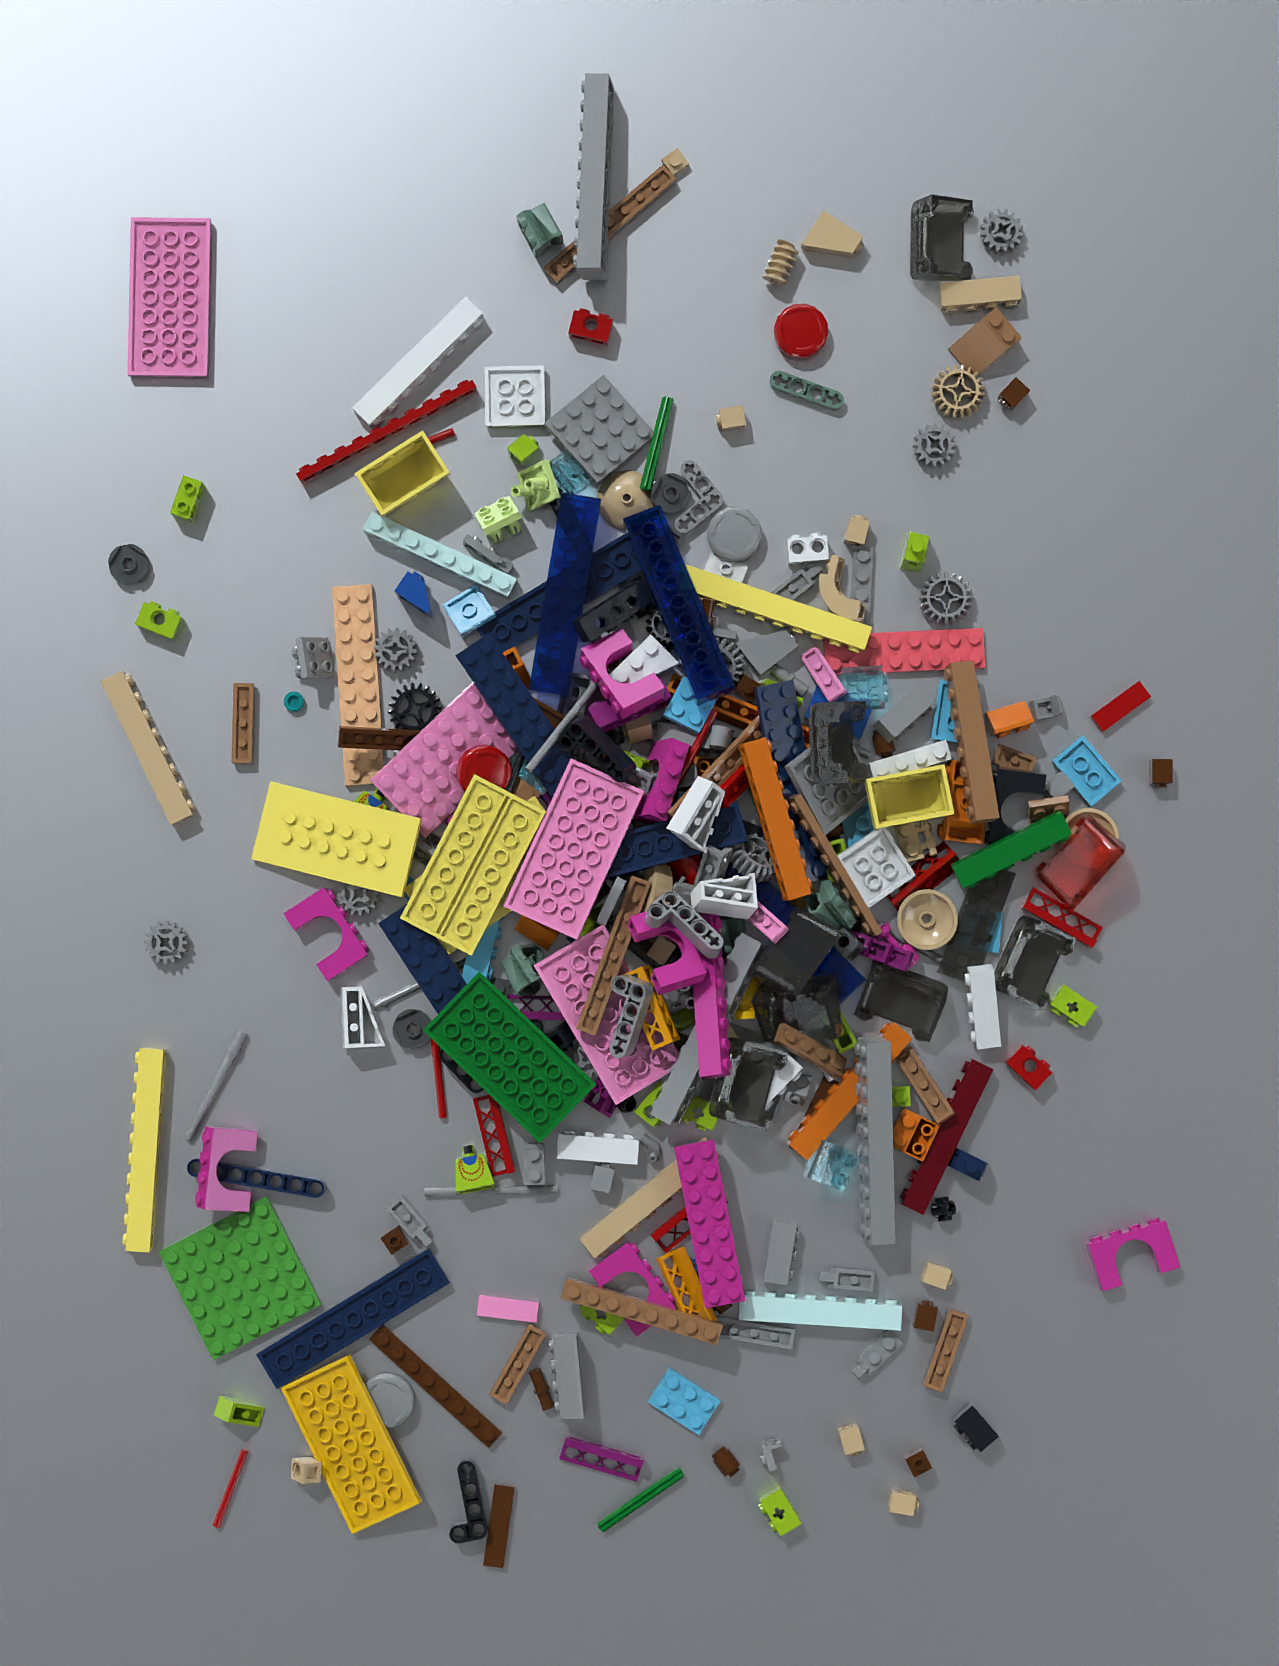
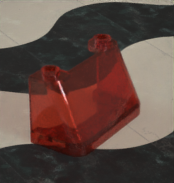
(1081, 862)

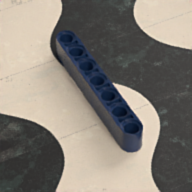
(266, 1182)

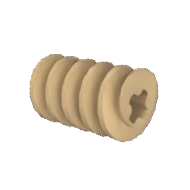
(780, 262)

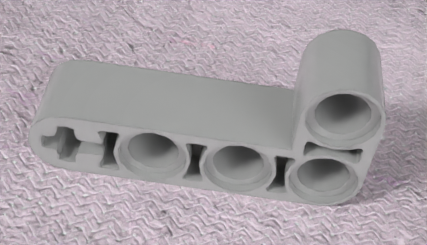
(716, 741)
(707, 942)
(627, 1016)

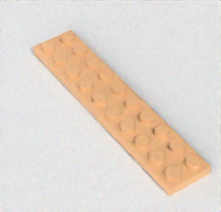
(357, 676)

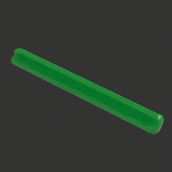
(656, 443)
(640, 1499)

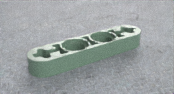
(805, 393)

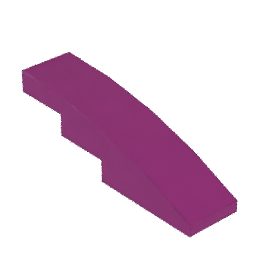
(883, 952)

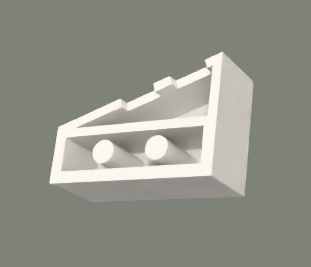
(644, 660)
(696, 814)
(726, 897)
(357, 1020)

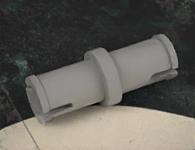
(783, 675)

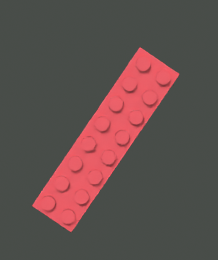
(911, 651)

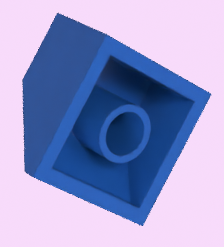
(415, 592)

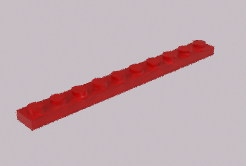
(379, 434)

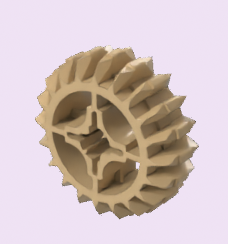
(949, 390)

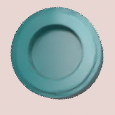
(294, 701)

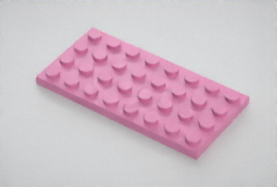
(169, 297)
(423, 774)
(574, 849)
(568, 980)

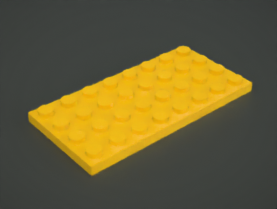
(351, 1444)

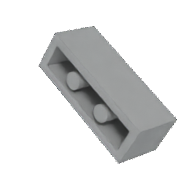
(904, 714)
(780, 1252)

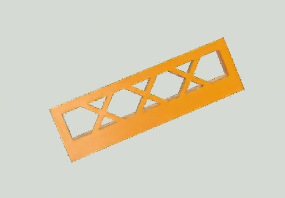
(660, 1011)
(689, 1280)

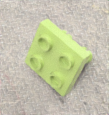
(536, 486)
(497, 516)

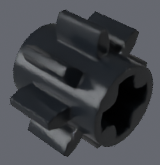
(943, 1209)

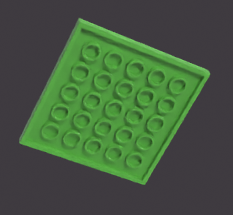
(240, 1278)

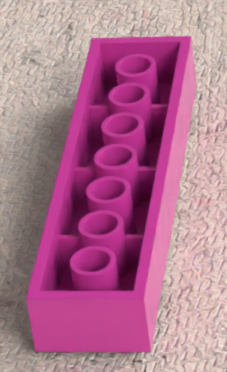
(709, 1223)

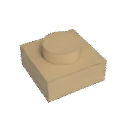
(675, 162)

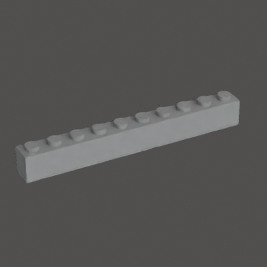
(685, 1072)

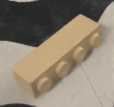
(979, 293)

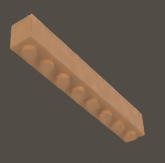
(971, 742)
(642, 1310)

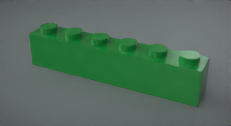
(1012, 849)

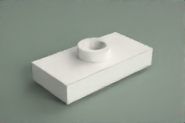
(724, 568)

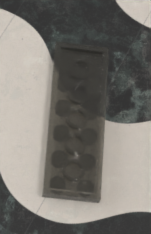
(976, 925)

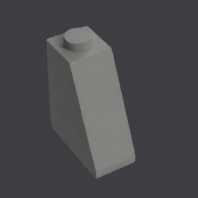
(767, 650)

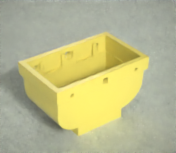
(402, 473)
(909, 796)

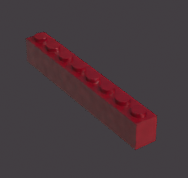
(930, 1171)

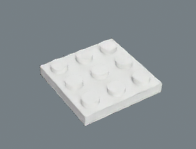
(514, 396)
(876, 865)

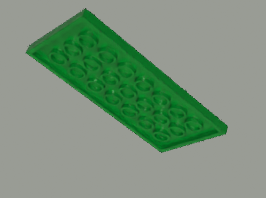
(509, 1057)

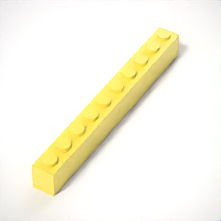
(780, 610)
(145, 1150)

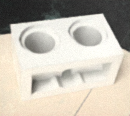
(808, 555)

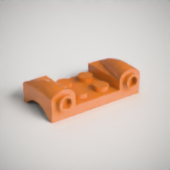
(958, 826)

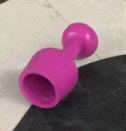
(889, 939)

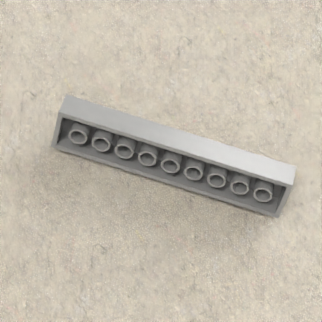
(595, 176)
(876, 1140)

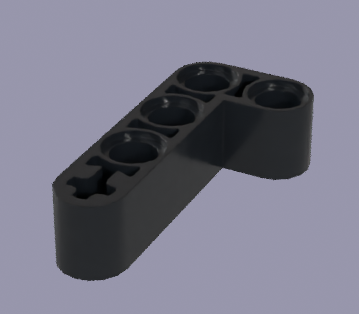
(599, 746)
(469, 1499)

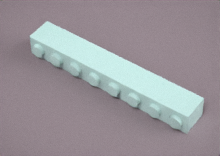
(440, 555)
(820, 1311)

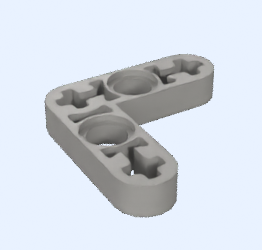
(705, 496)
(611, 901)

